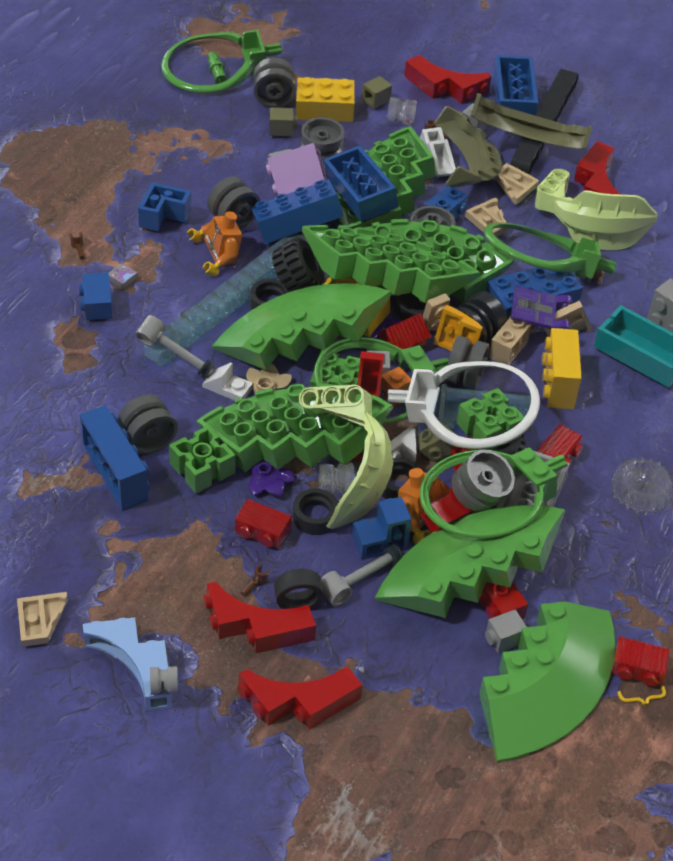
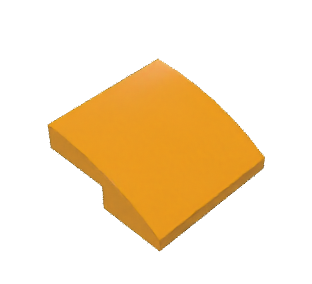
(453, 324)

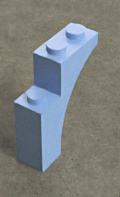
(121, 641)

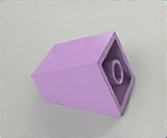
(296, 169)

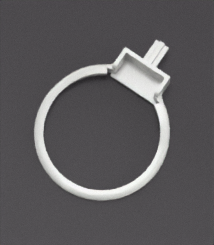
(423, 397)

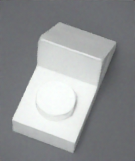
(226, 384)
(405, 445)

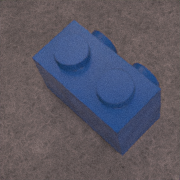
(451, 200)
(96, 296)

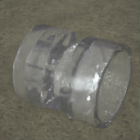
(401, 111)
(335, 478)

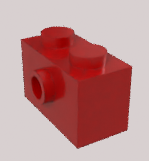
(502, 599)

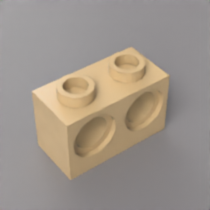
(509, 341)

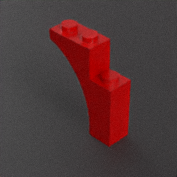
(438, 81)
(593, 167)
(370, 377)
(448, 507)
(263, 627)
(309, 700)

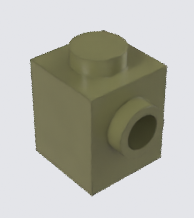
(376, 92)
(282, 122)

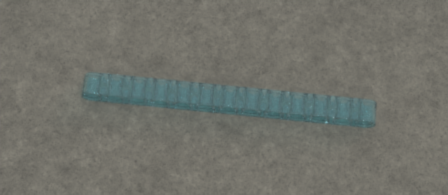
(219, 303)

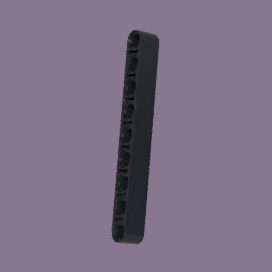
(550, 109)

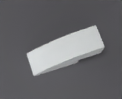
(440, 149)

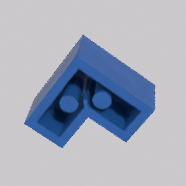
(162, 203)
(386, 529)

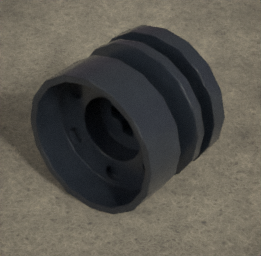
(486, 311)

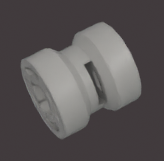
(163, 680)

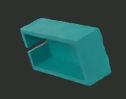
(638, 344)

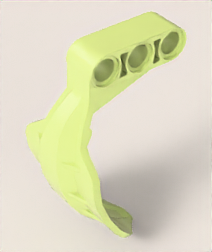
(601, 217)
(377, 456)

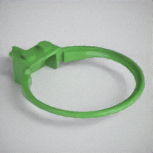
(252, 51)
(584, 258)
(410, 357)
(525, 462)

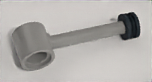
(152, 331)
(338, 589)

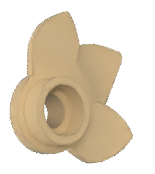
(268, 379)

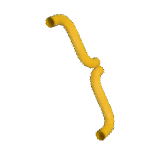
(646, 702)

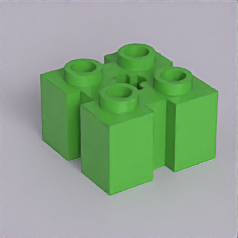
(339, 371)
(488, 416)
(202, 459)

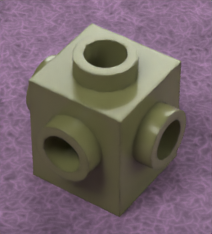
(432, 446)

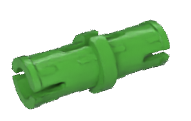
(216, 67)

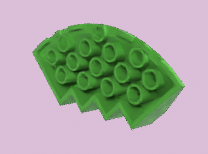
(406, 165)
(457, 243)
(387, 261)
(302, 319)
(279, 429)
(460, 566)
(549, 680)

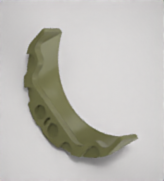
(529, 125)
(480, 154)

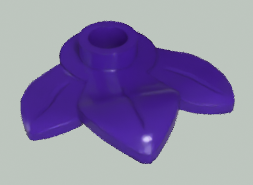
(269, 479)

